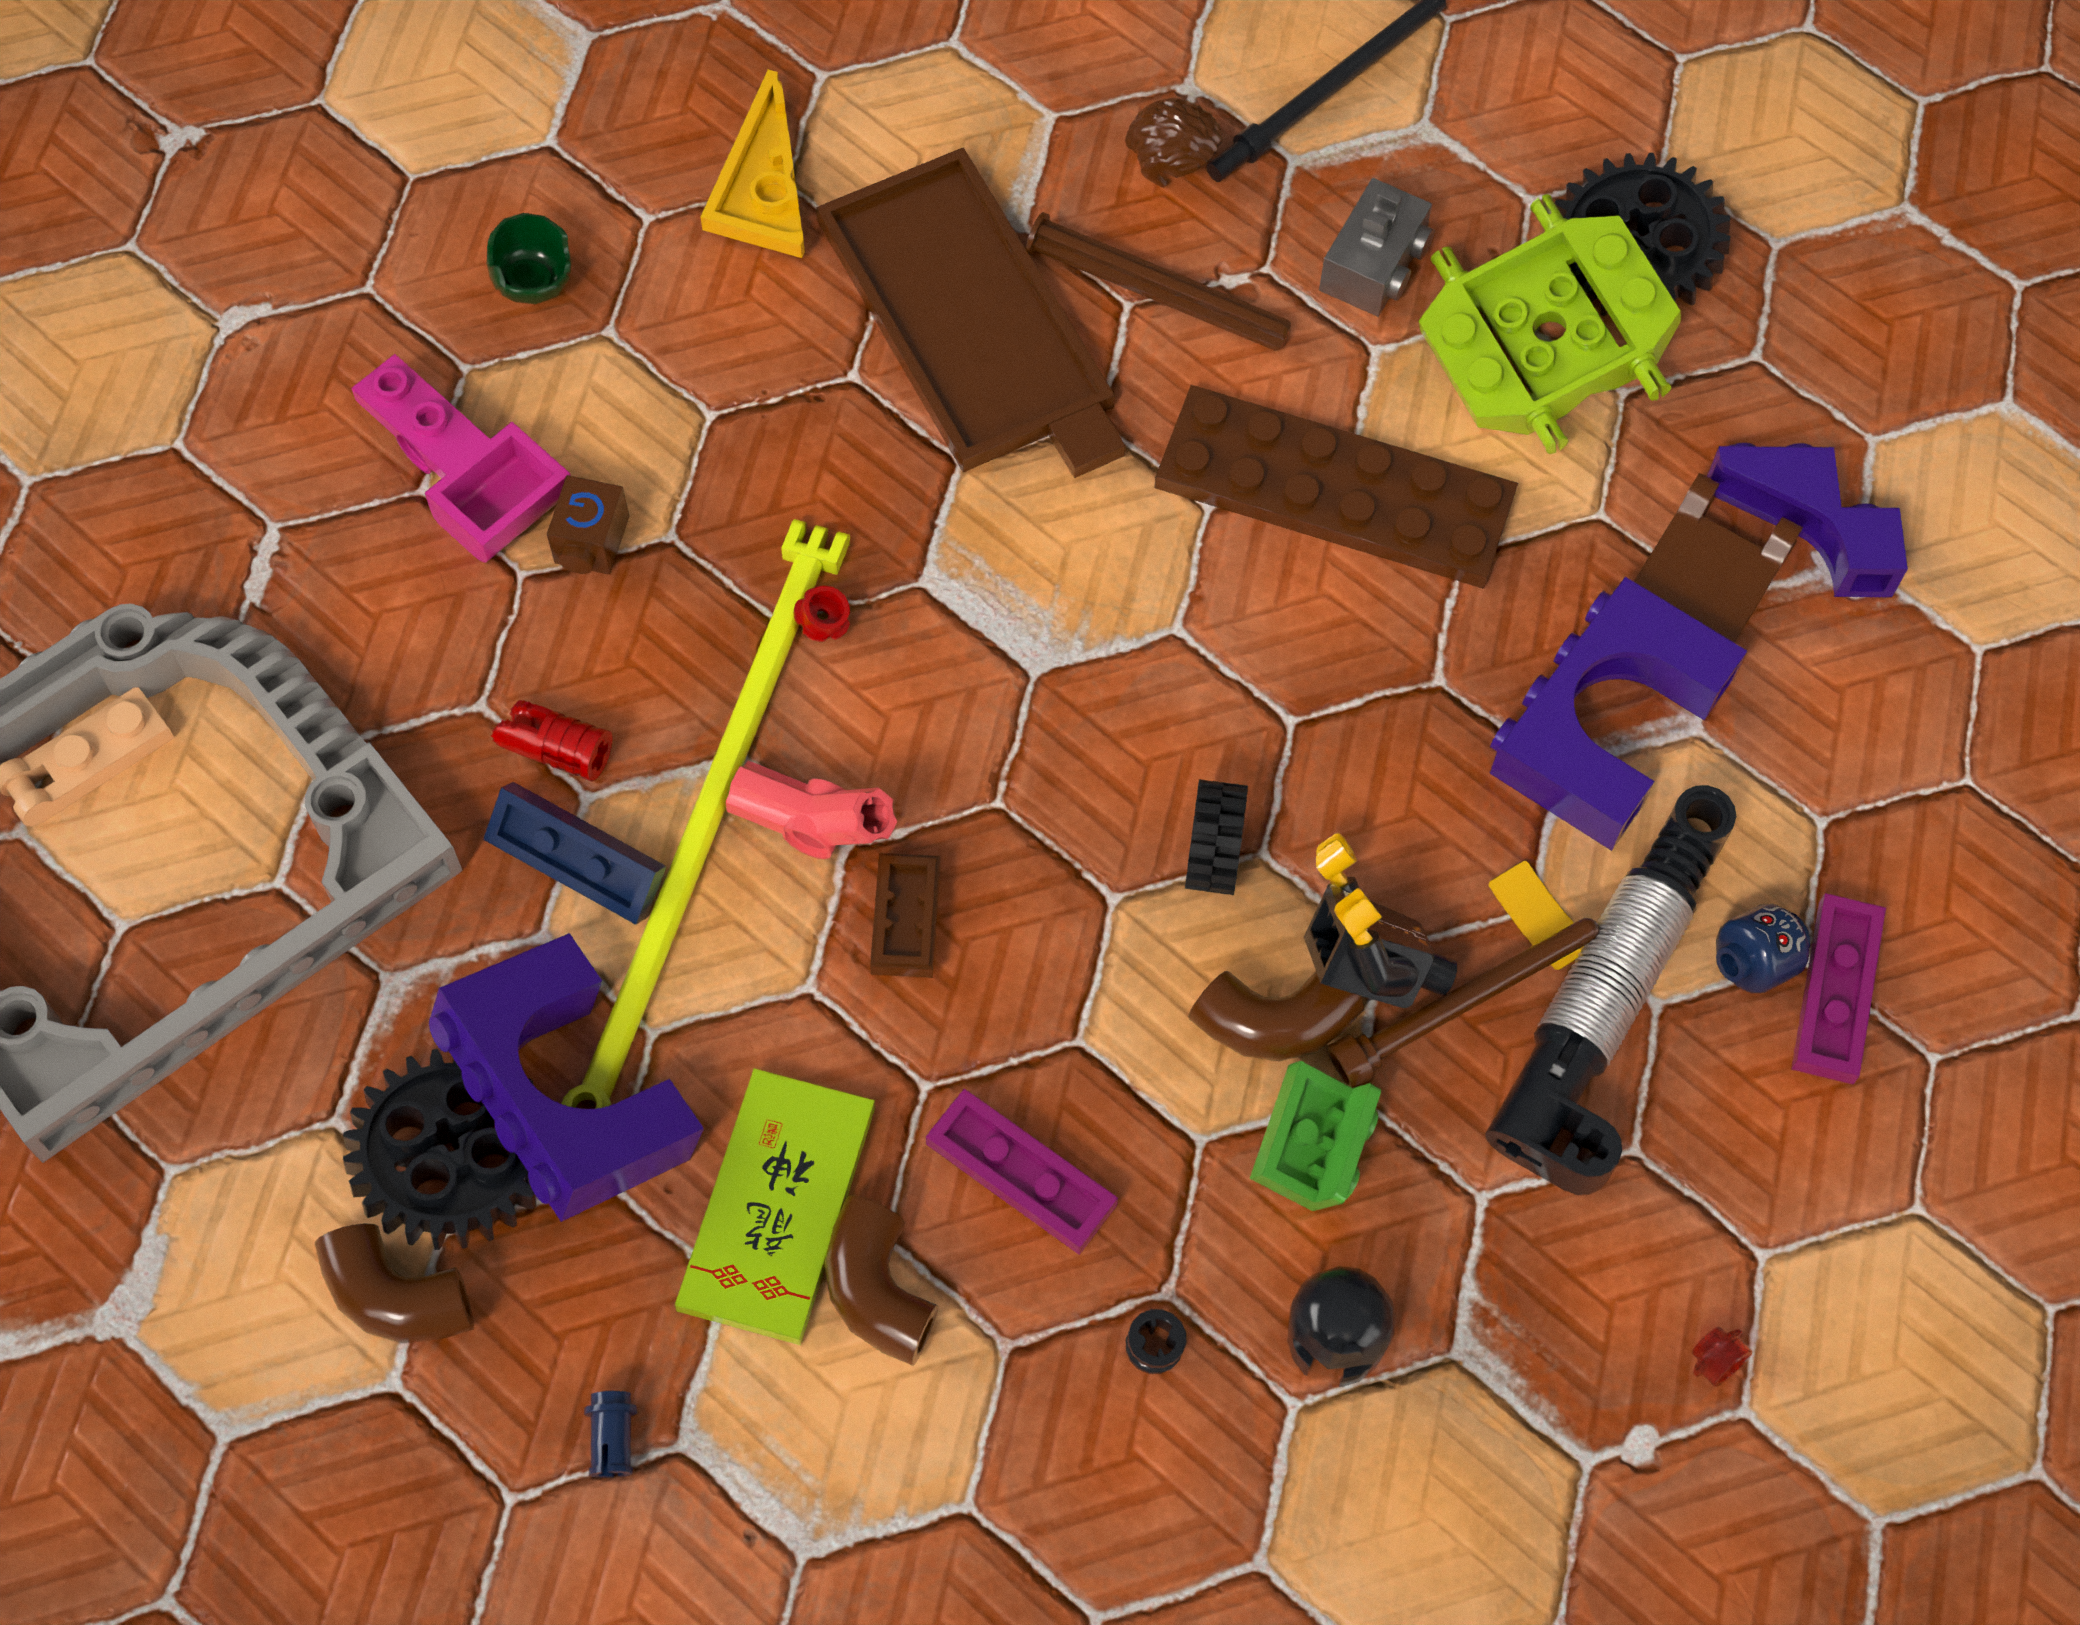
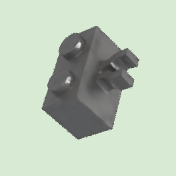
(1376, 248)

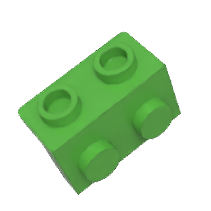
(1316, 1138)

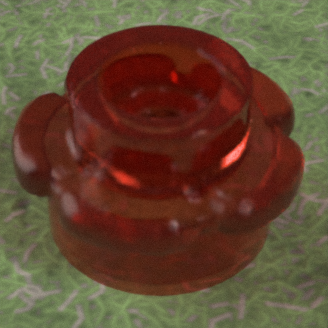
(1720, 1355)

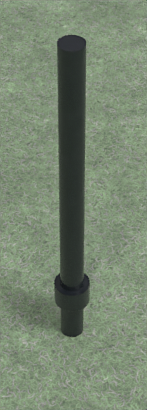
(1256, 139)

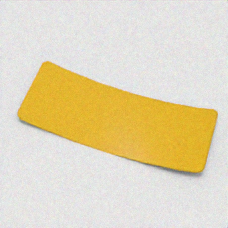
(1531, 906)

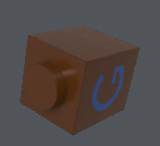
(588, 525)

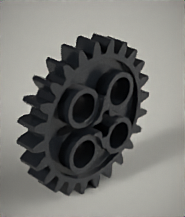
(1685, 220)
(472, 1193)

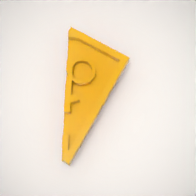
(757, 186)

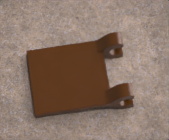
(1712, 569)

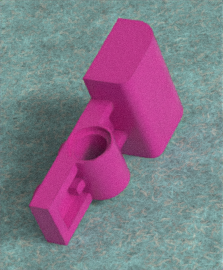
(486, 485)

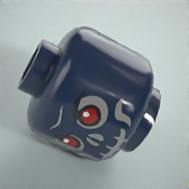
(1764, 947)

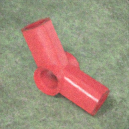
(813, 814)

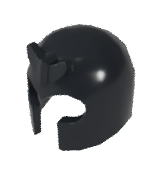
(1342, 1322)

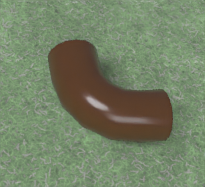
(1273, 1026)
(863, 1284)
(382, 1299)

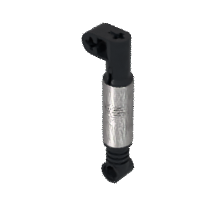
(1601, 1003)

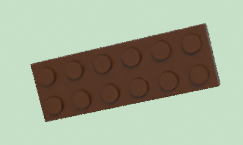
(1336, 486)

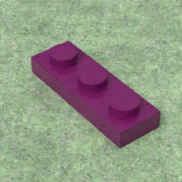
(1838, 989)
(1021, 1171)

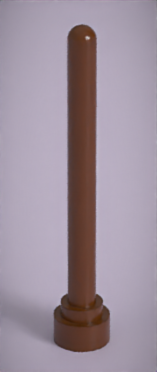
(1360, 1056)

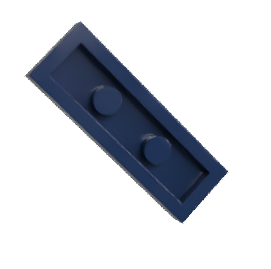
(574, 852)

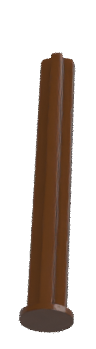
(1157, 283)

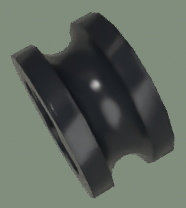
(1175, 1340)

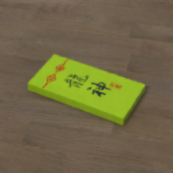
(775, 1206)

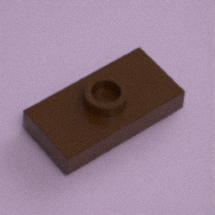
(905, 915)

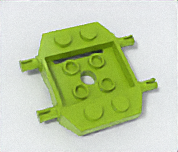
(1536, 288)

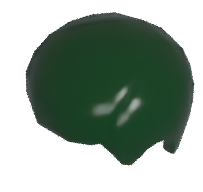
(528, 258)

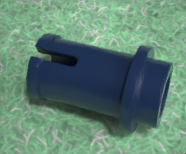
(610, 1433)

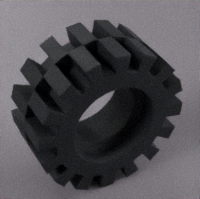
(1216, 837)

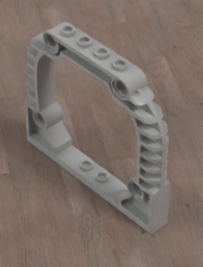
(379, 861)

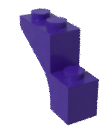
(1801, 484)

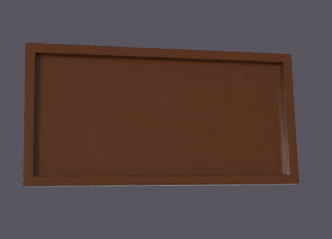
(963, 308)

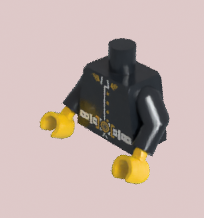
(1366, 944)

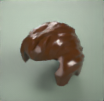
(1173, 138)

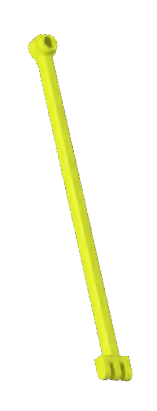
(708, 811)

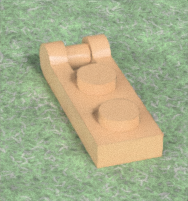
(84, 757)

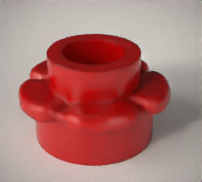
(832, 603)

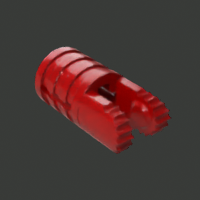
(555, 740)

